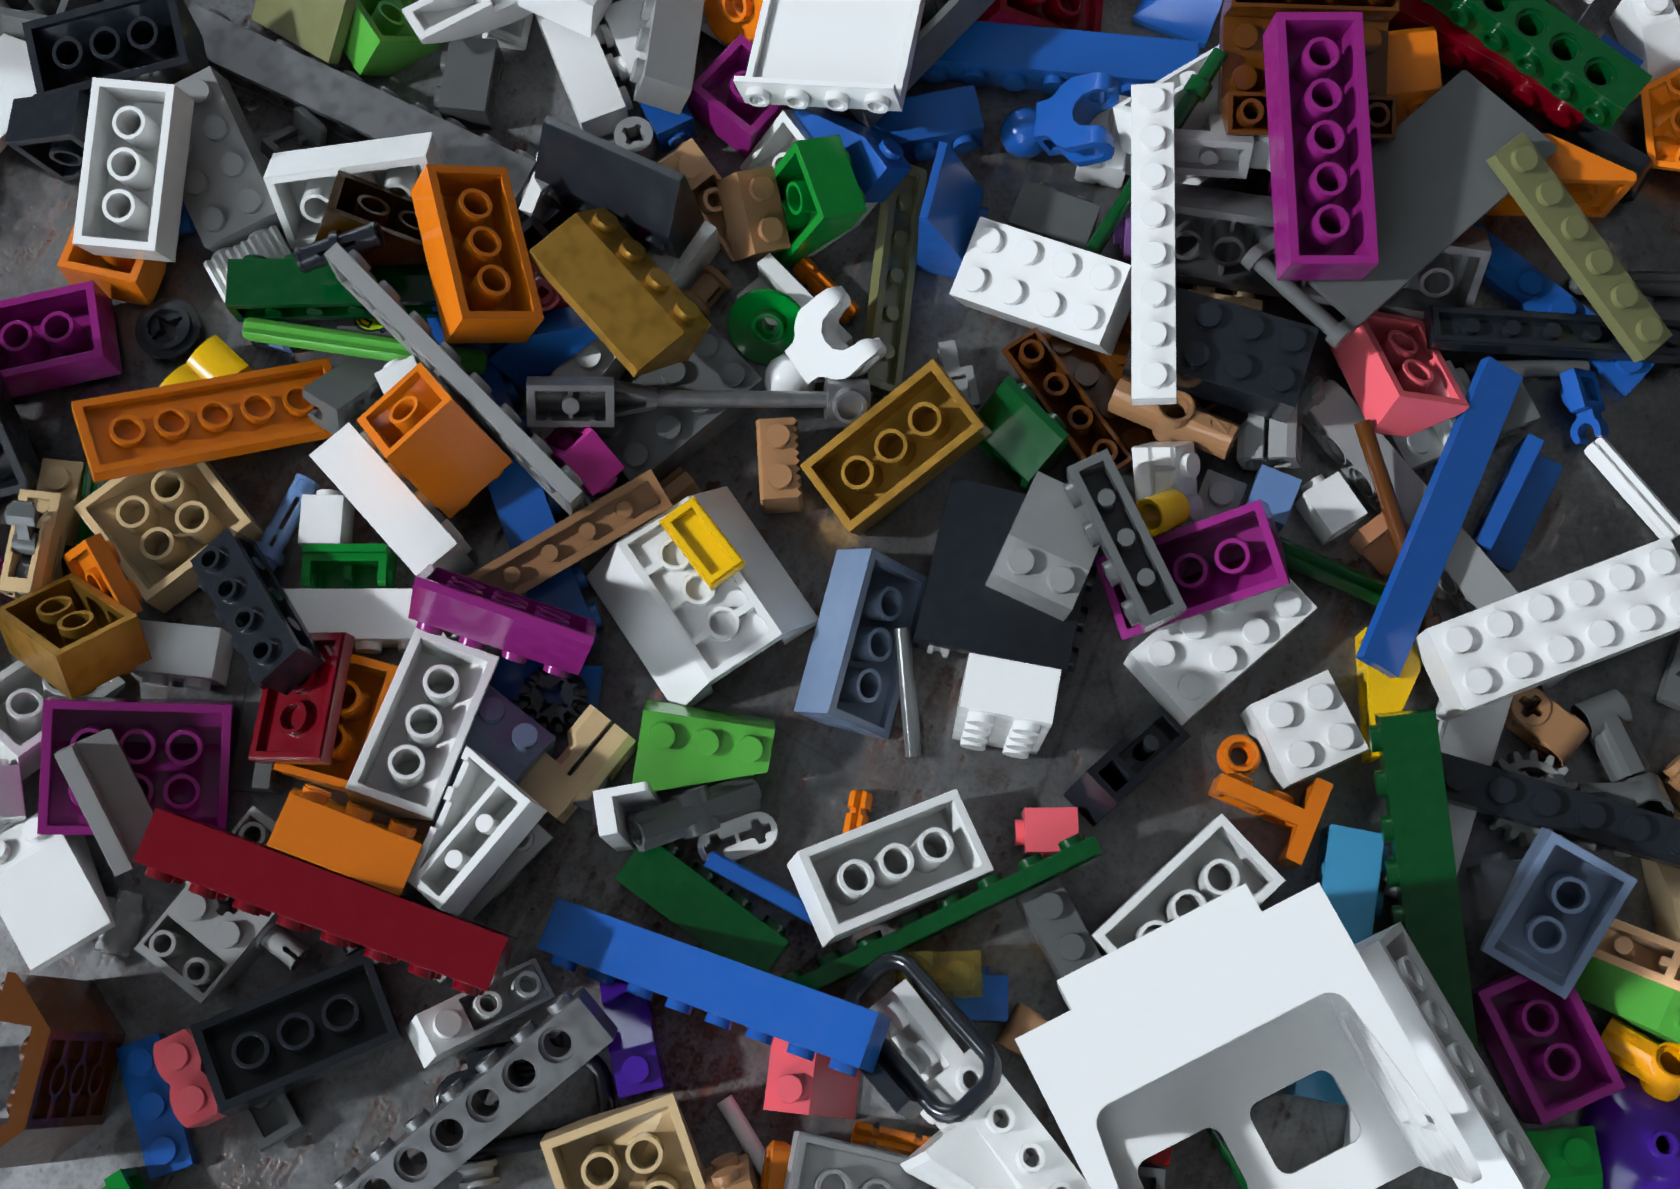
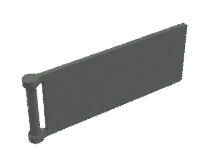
(1427, 195)

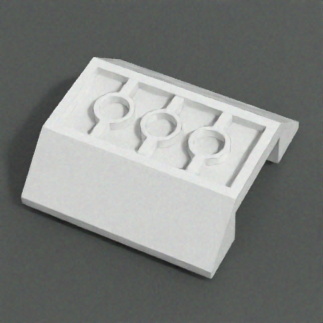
(679, 624)

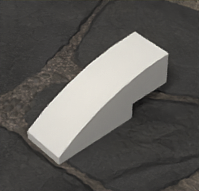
(458, 19)

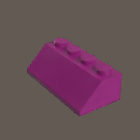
(1214, 562)

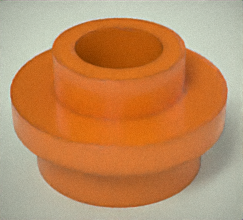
(1247, 747)

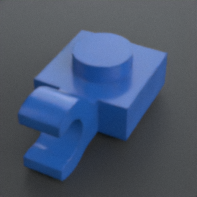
(1583, 397)

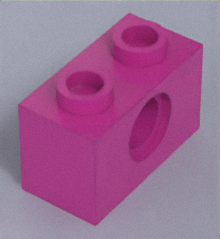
(586, 456)

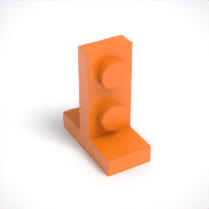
(1277, 809)

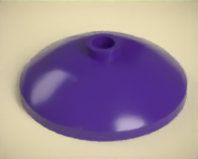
(1627, 1135)

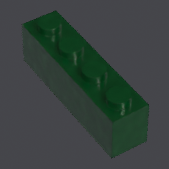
(702, 909)

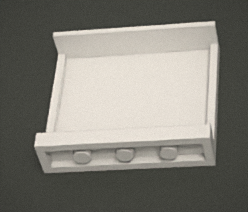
(832, 54)

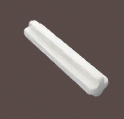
(1633, 489)

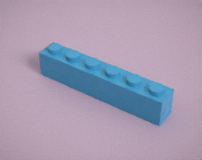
(1349, 875)

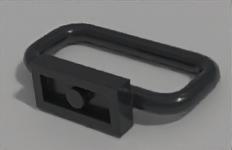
(893, 1074)
(527, 1141)

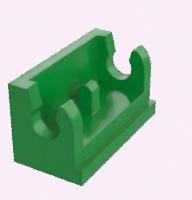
(348, 566)

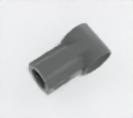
(1611, 735)
(1639, 790)

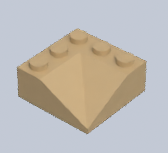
(163, 523)
(626, 1149)

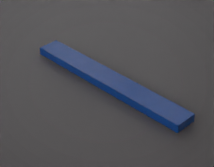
(1439, 518)

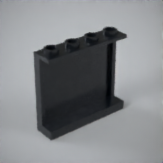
(974, 618)

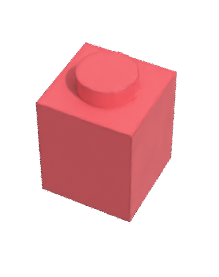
(1044, 828)

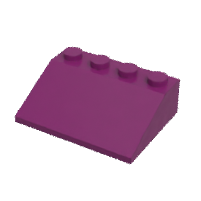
(501, 620)
(172, 745)

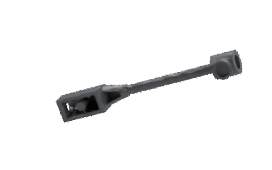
(597, 400)

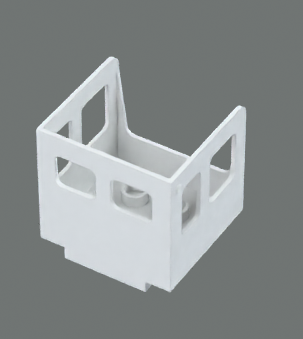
(1216, 1018)

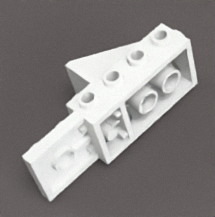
(983, 1147)

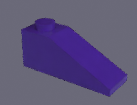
(636, 1047)

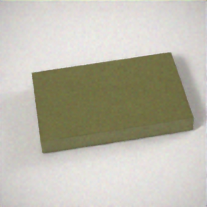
(310, 24)

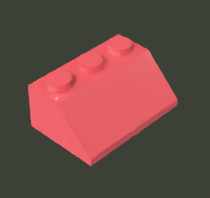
(1397, 377)

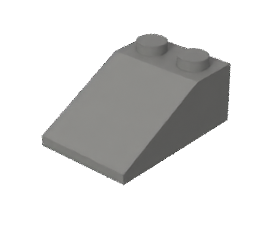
(1045, 551)

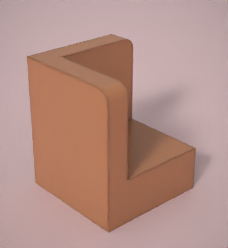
(1376, 546)

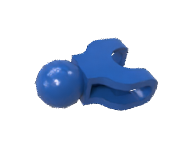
(1064, 122)

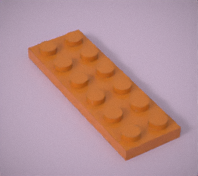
(198, 420)

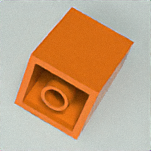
(434, 441)

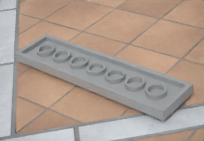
(445, 366)

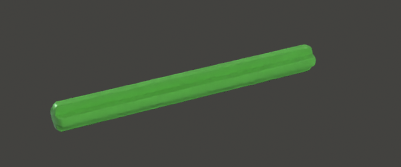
(344, 342)

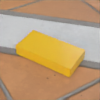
(702, 543)

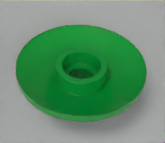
(753, 334)

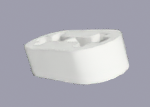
(738, 827)

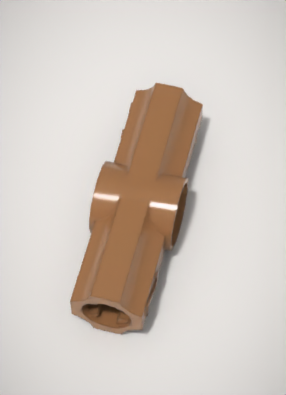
(1177, 421)

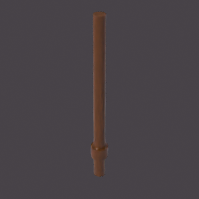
(1388, 500)

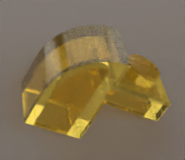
(954, 971)

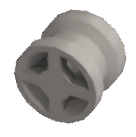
(634, 127)

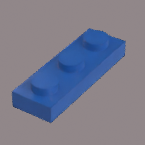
(162, 1138)

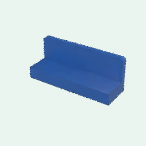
(1516, 503)

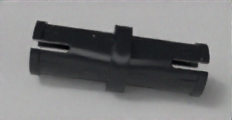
(365, 237)

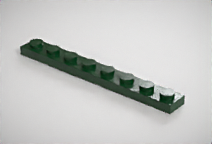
(952, 912)

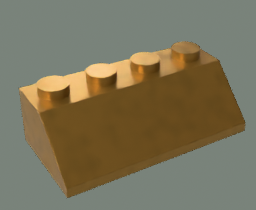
(620, 292)

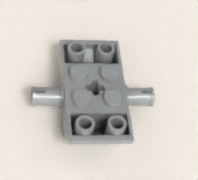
(207, 944)

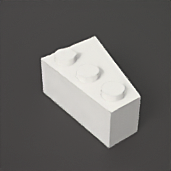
(474, 834)

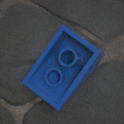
(948, 214)

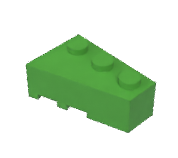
(699, 745)

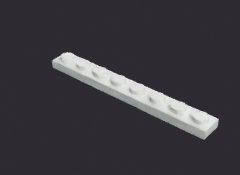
(1153, 245)

